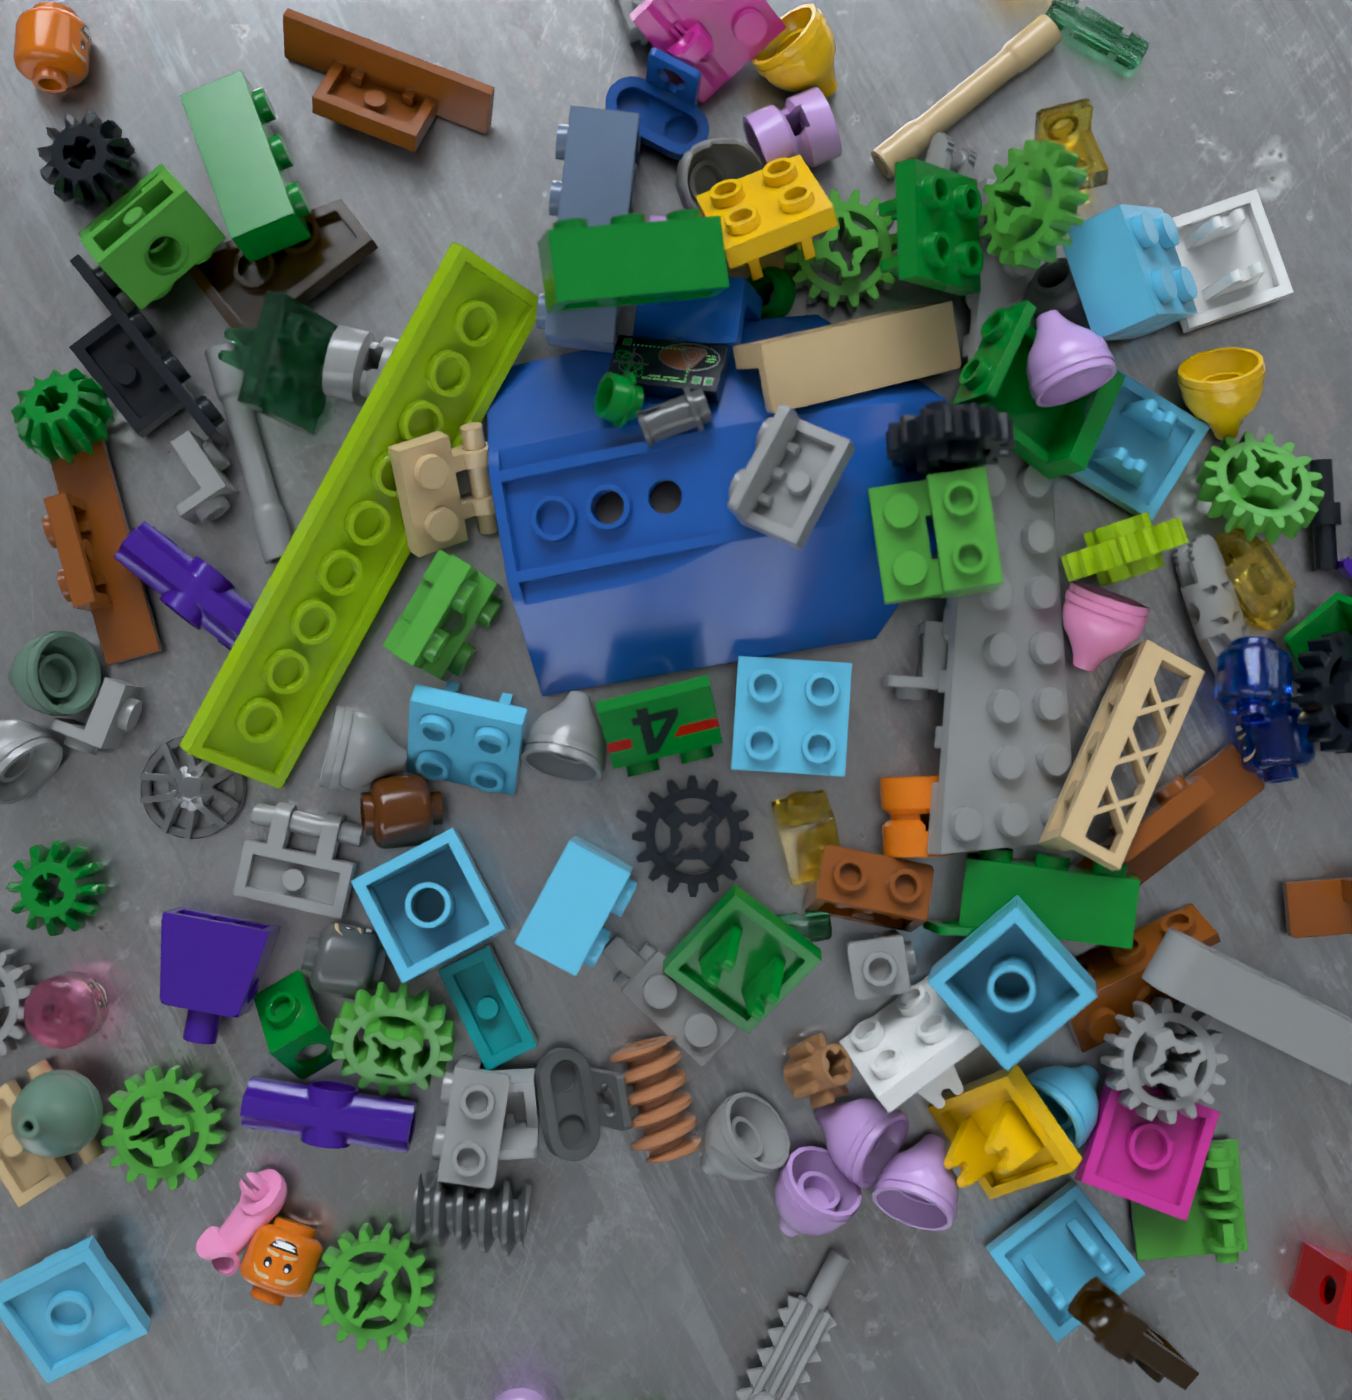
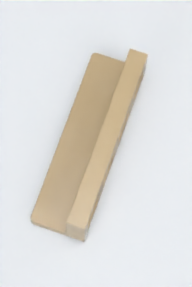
(853, 355)

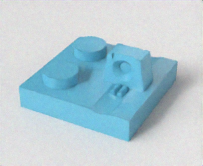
(71, 1310)

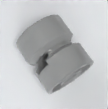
(353, 362)

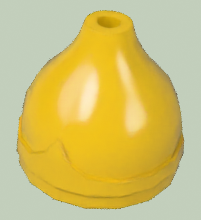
(801, 53)
(1222, 387)

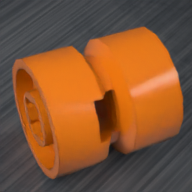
(908, 805)

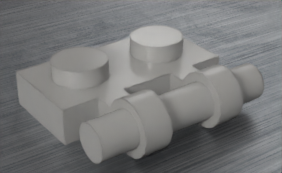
(296, 877)

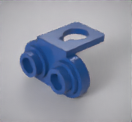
(666, 111)

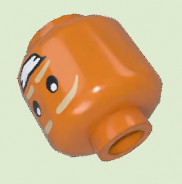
(52, 47)
(281, 1260)

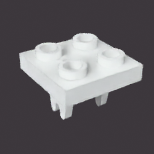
(1231, 259)
(911, 1048)

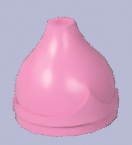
(1100, 623)

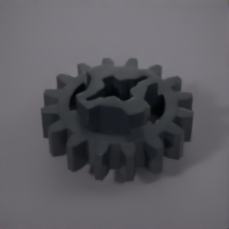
(949, 438)
(1326, 691)
(710, 853)

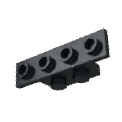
(130, 368)

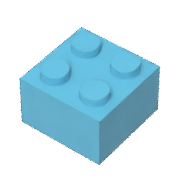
(1130, 272)
(575, 904)
(429, 905)
(1012, 982)

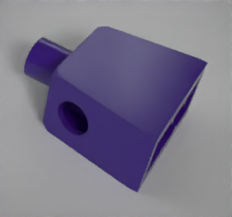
(212, 967)

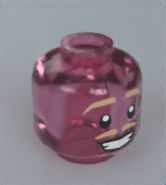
(66, 1010)

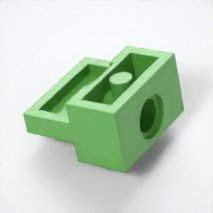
(151, 210)
(963, 532)
(419, 631)

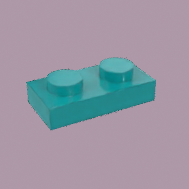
(488, 1007)

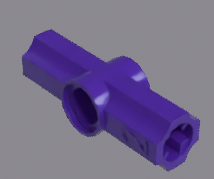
(185, 584)
(328, 1114)

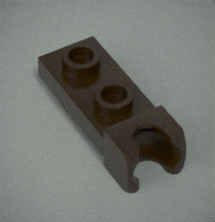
(1128, 1335)

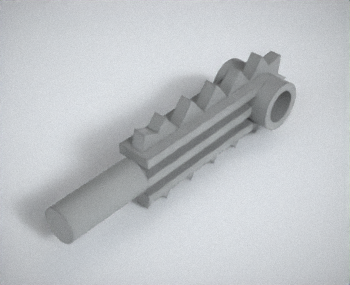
(795, 1342)

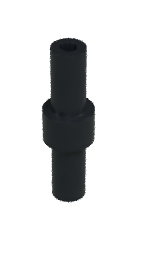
(1326, 519)

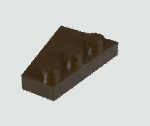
(299, 270)

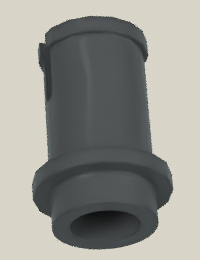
(675, 416)

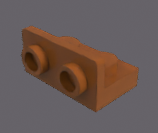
(871, 888)

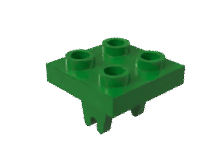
(935, 228)
(742, 959)

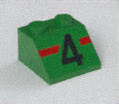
(660, 724)

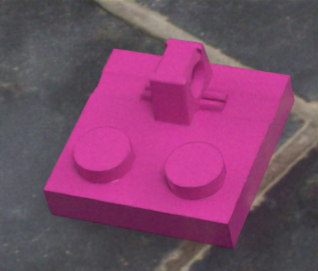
(709, 34)
(1146, 1158)

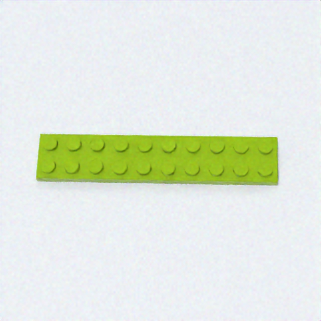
(354, 528)

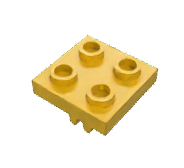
(769, 212)
(1003, 1135)

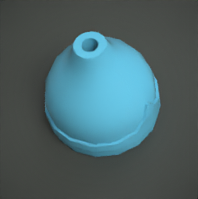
(1070, 1098)

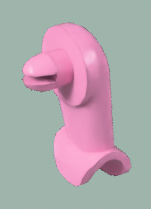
(258, 1204)

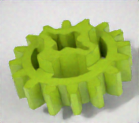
(1124, 549)

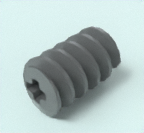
(470, 1215)

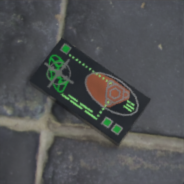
(671, 365)

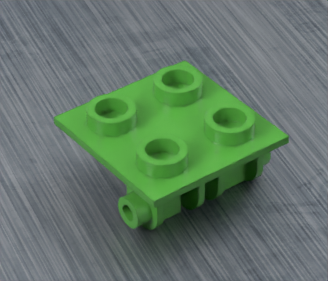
(1214, 1220)

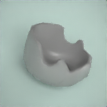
(711, 163)

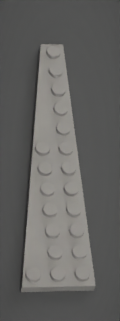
(1005, 670)

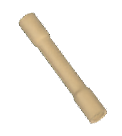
(1014, 58)

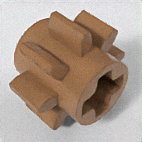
(818, 1071)

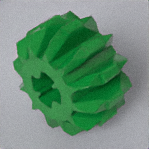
(63, 415)
(39, 891)

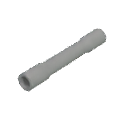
(267, 514)

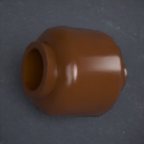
(400, 811)

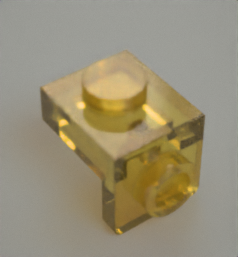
(1071, 127)
(805, 829)

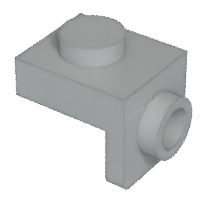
(207, 465)
(931, 658)
(113, 714)
(881, 965)
(522, 1117)

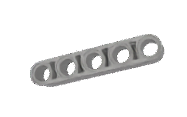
(1252, 1003)

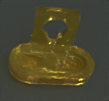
(1258, 579)

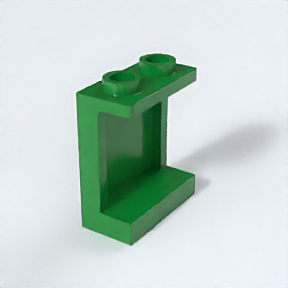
(1047, 438)

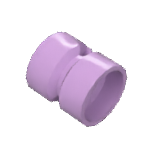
(801, 128)

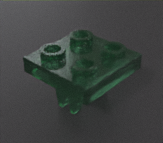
(282, 361)

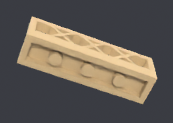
(1102, 750)

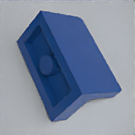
(702, 320)

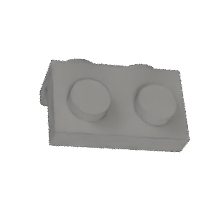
(788, 477)
(474, 1124)

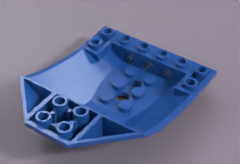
(686, 583)

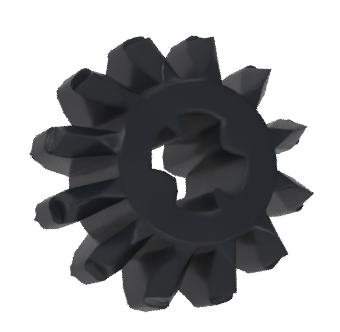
(78, 146)

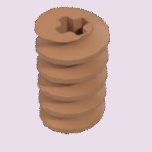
(658, 1099)

